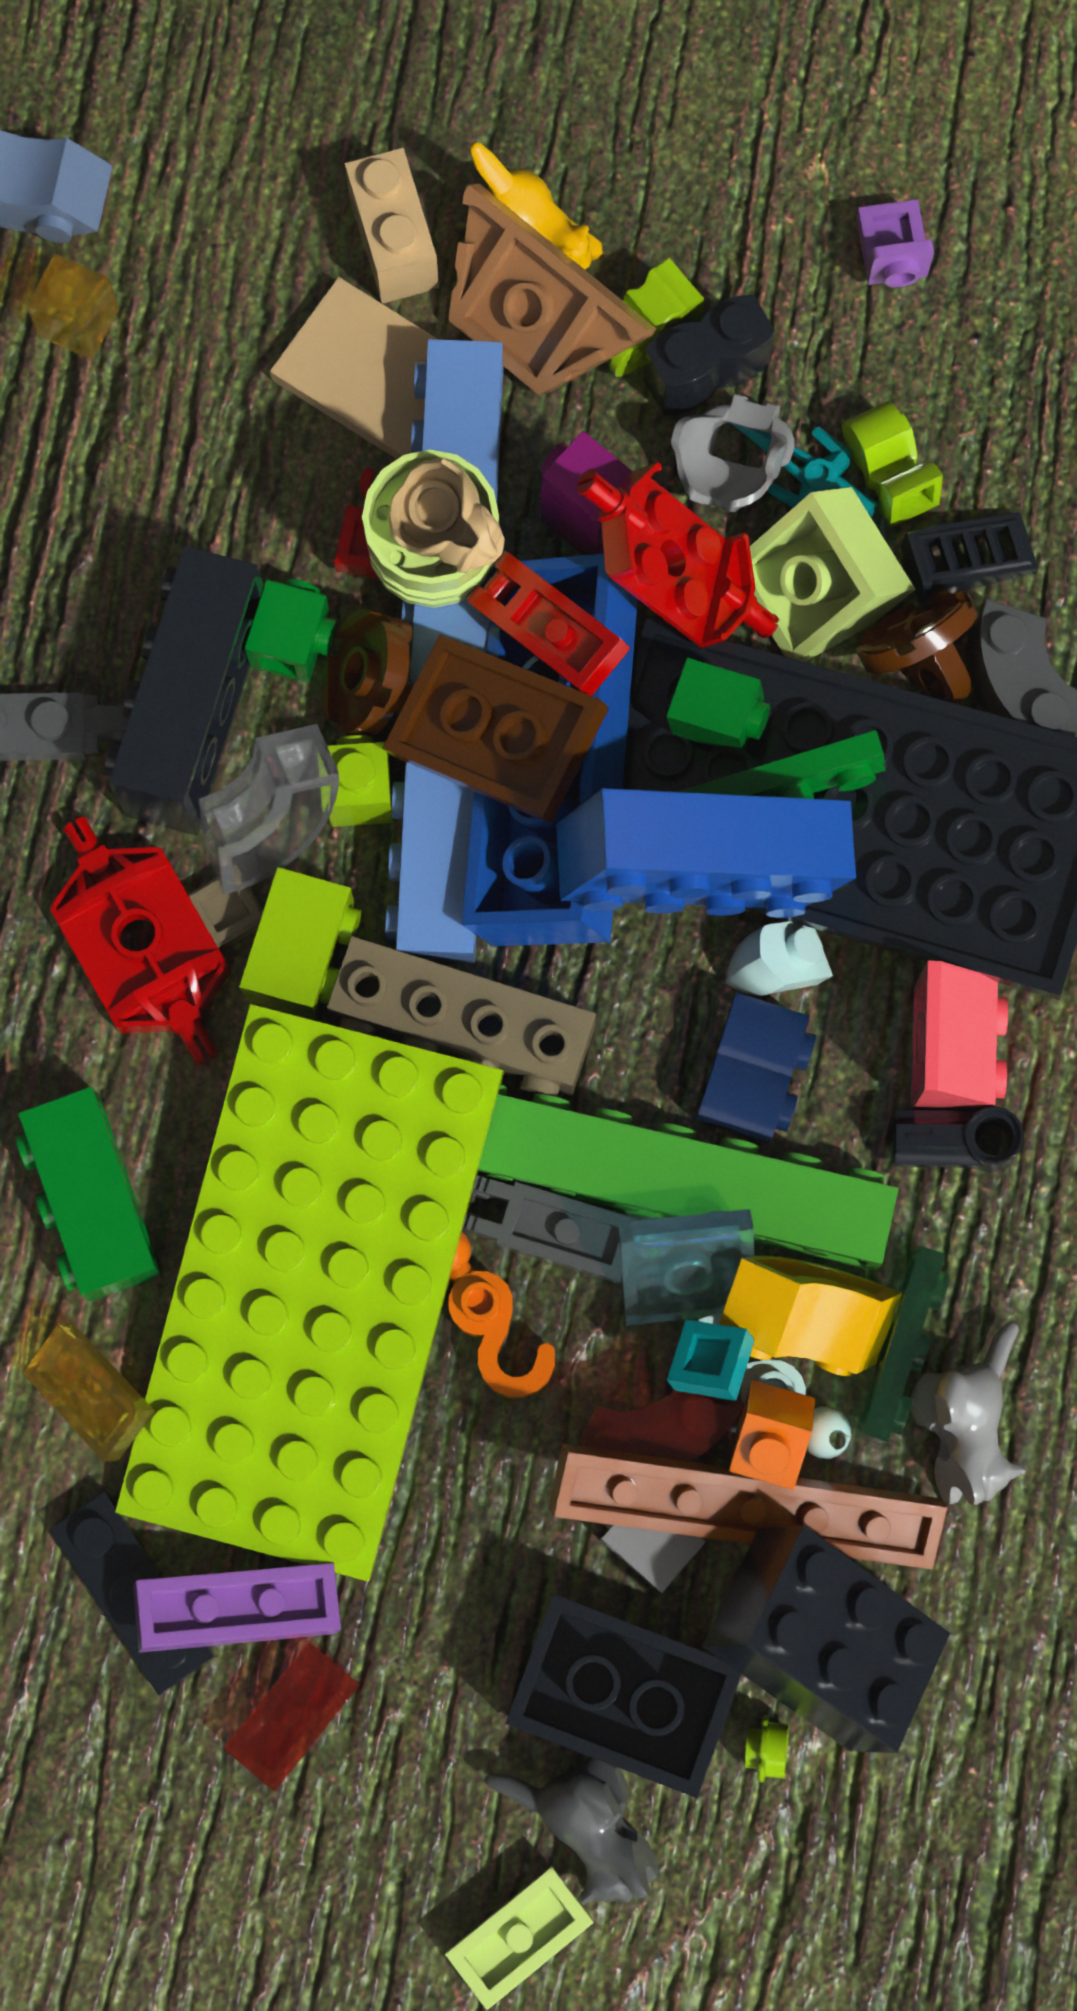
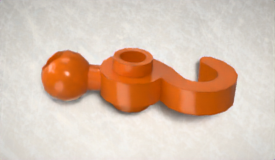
(484, 1308)

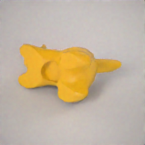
(533, 202)

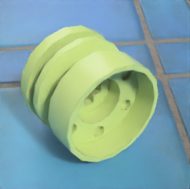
(409, 575)

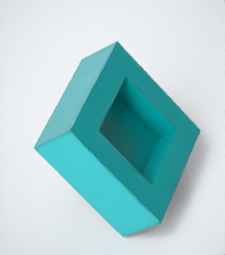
(710, 1359)

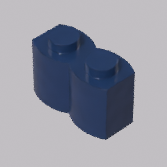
(755, 1068)

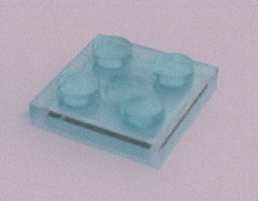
(681, 1264)

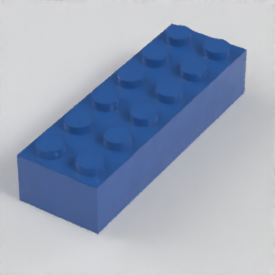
(514, 856)

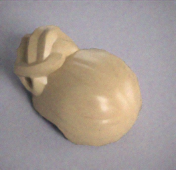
(442, 517)

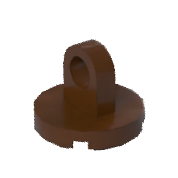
(924, 644)

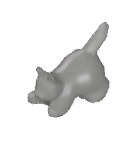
(965, 1414)

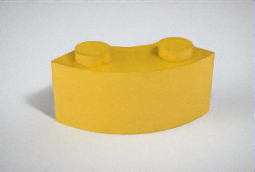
(810, 1313)

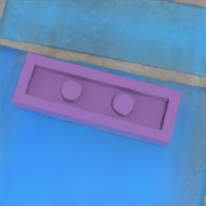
(236, 1607)

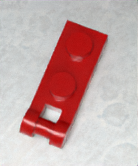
(549, 625)

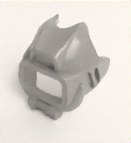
(721, 481)

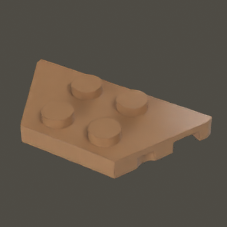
(534, 299)

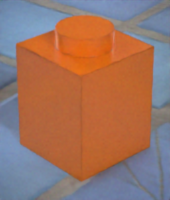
(772, 1434)

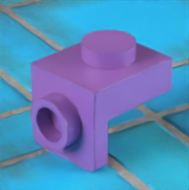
(894, 243)

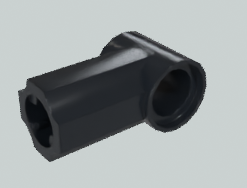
(949, 1141)

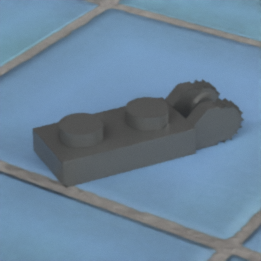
(551, 1228)

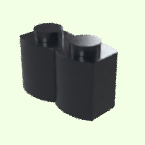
(718, 352)

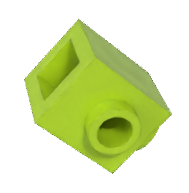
(364, 782)

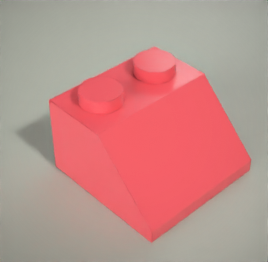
(956, 1040)

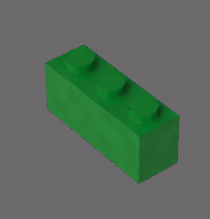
(87, 1195)

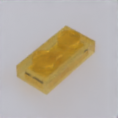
(88, 1392)

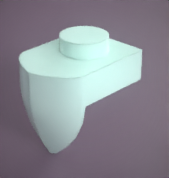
(778, 960)

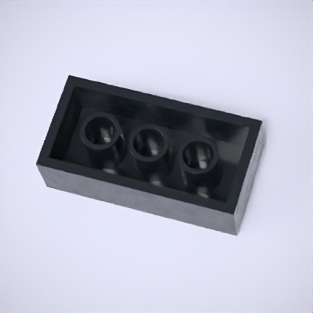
(187, 691)

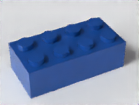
(704, 852)

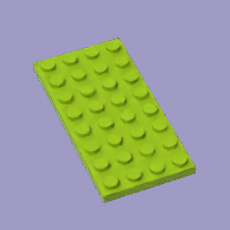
(310, 1292)

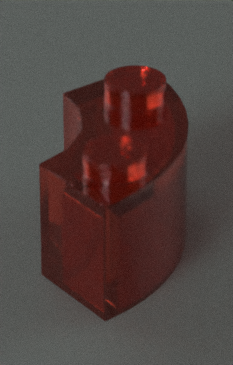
(673, 1428)

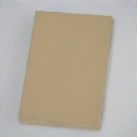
(358, 367)

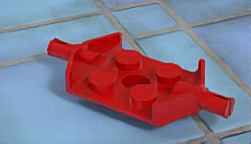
(675, 559)
(150, 988)

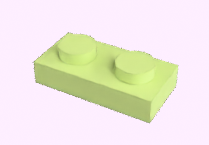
(519, 1937)

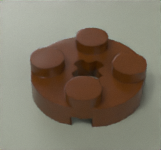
(370, 673)

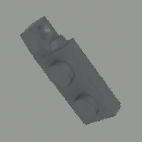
(56, 726)

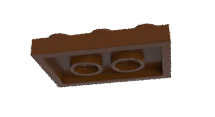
(496, 728)

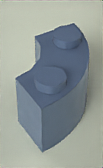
(51, 187)

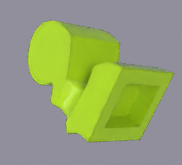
(662, 300)
(888, 457)

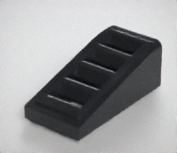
(920, 543)

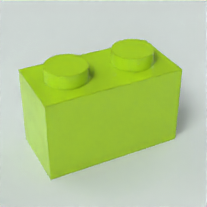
(299, 944)

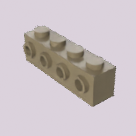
(462, 1016)

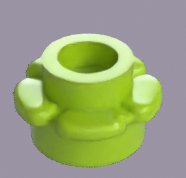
(767, 1749)

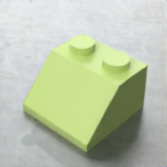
(825, 573)

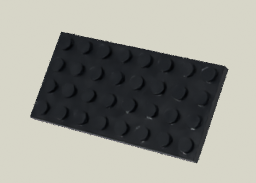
(954, 844)

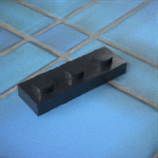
(109, 1563)

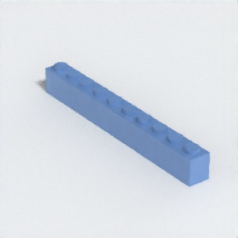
(461, 418)

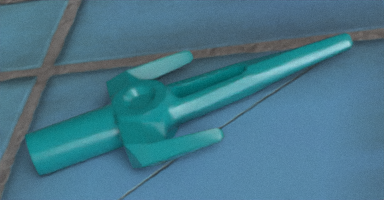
(816, 473)

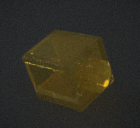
(73, 306)

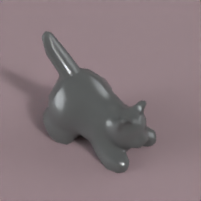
(587, 1815)

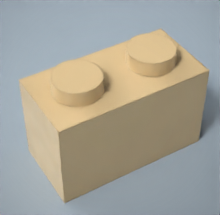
(392, 225)

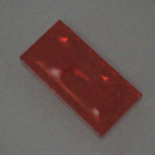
(292, 1716)

